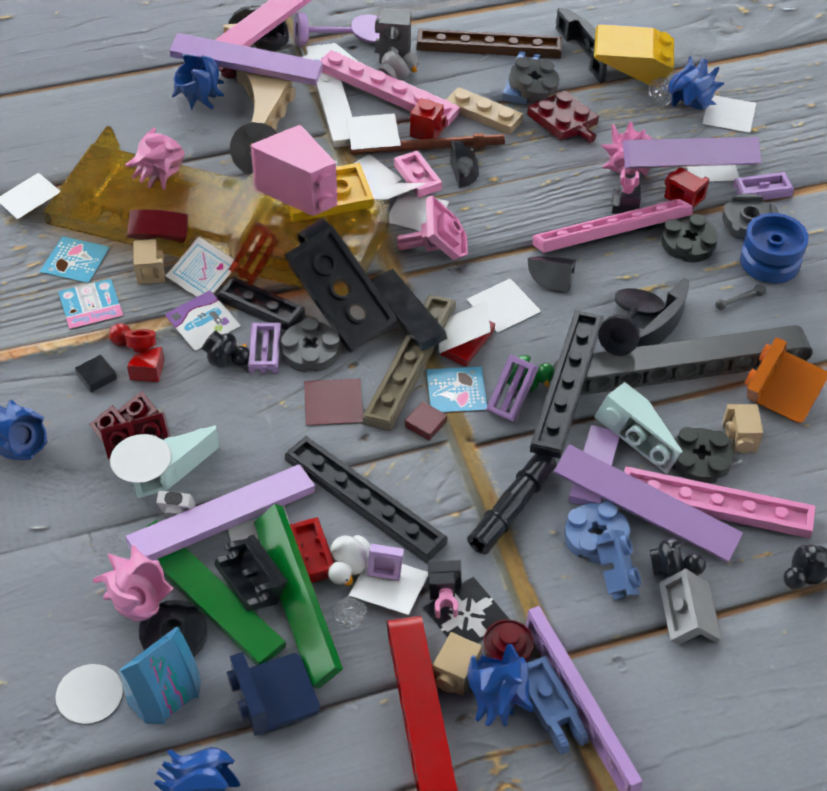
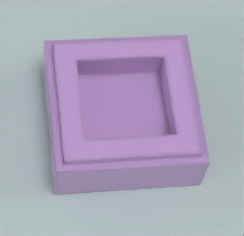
(385, 561)

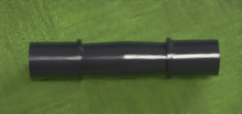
(511, 503)

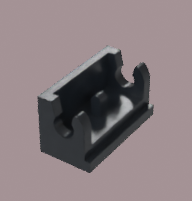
(251, 574)

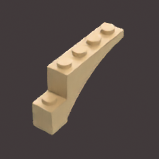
(268, 95)

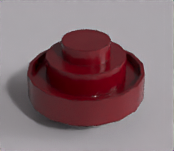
(508, 632)

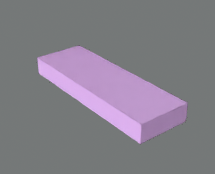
(603, 445)

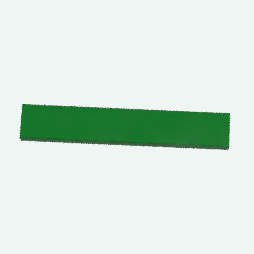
(299, 598)
(221, 606)

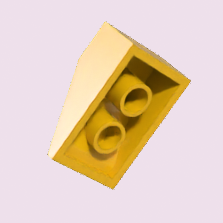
(635, 51)

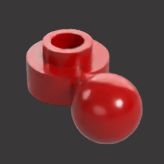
(139, 340)

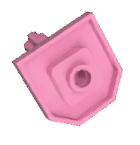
(439, 232)

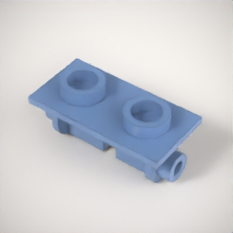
(618, 551)

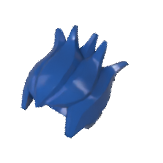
(197, 80)
(694, 85)
(21, 432)
(499, 685)
(198, 771)

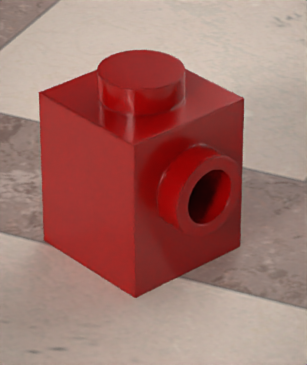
(427, 119)

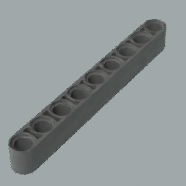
(689, 359)

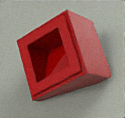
(147, 365)

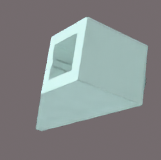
(639, 425)
(186, 453)

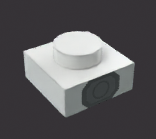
(174, 503)

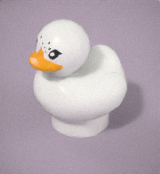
(349, 558)

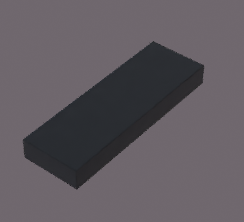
(260, 303)

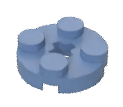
(589, 517)

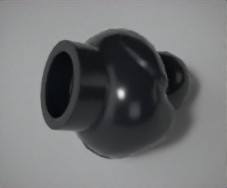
(221, 346)
(668, 559)
(808, 567)

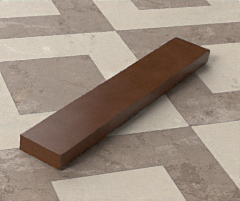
(488, 43)

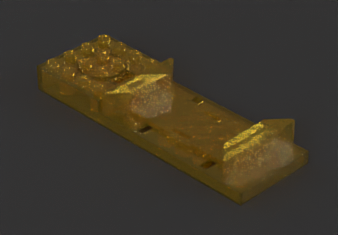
(217, 207)

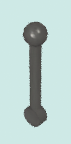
(758, 290)

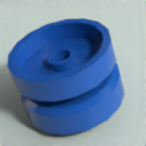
(774, 248)

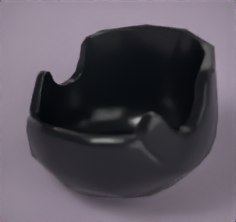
(275, 39)

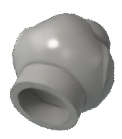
(397, 66)

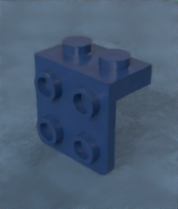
(272, 692)

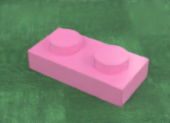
(416, 170)

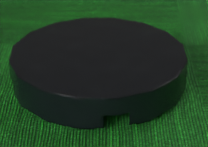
(171, 615)

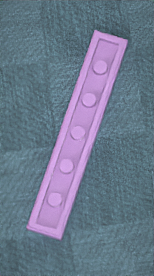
(249, 59)
(691, 152)
(648, 503)
(221, 513)
(595, 723)

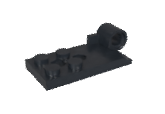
(325, 260)

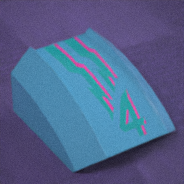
(161, 679)

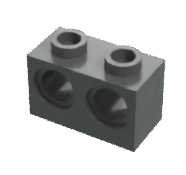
(393, 31)

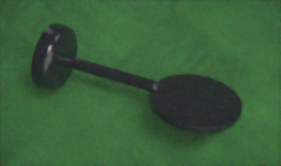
(619, 332)

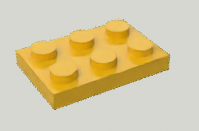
(352, 193)

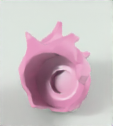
(616, 152)
(156, 157)
(135, 585)

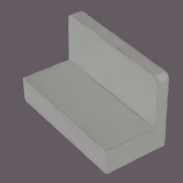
(689, 607)

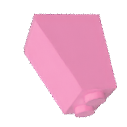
(295, 171)

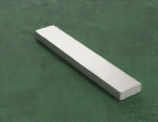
(333, 104)

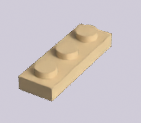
(486, 111)

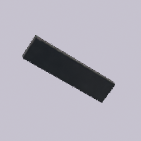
(409, 310)

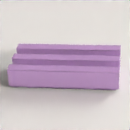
(768, 185)
(264, 364)
(532, 370)

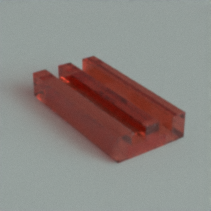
(243, 271)

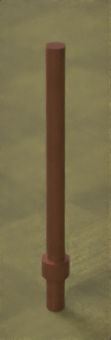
(477, 141)

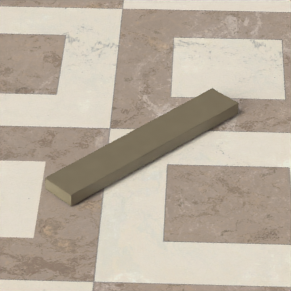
(404, 372)

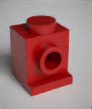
(686, 187)

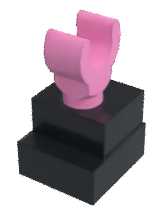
(628, 195)
(442, 581)

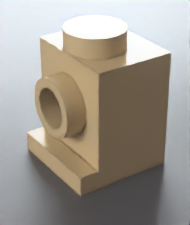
(148, 262)
(743, 427)

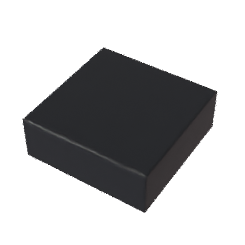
(95, 373)

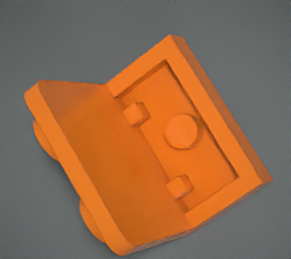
(785, 382)

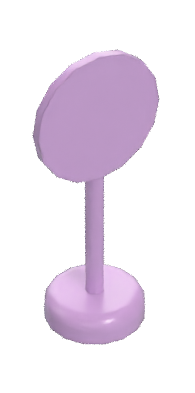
(362, 27)

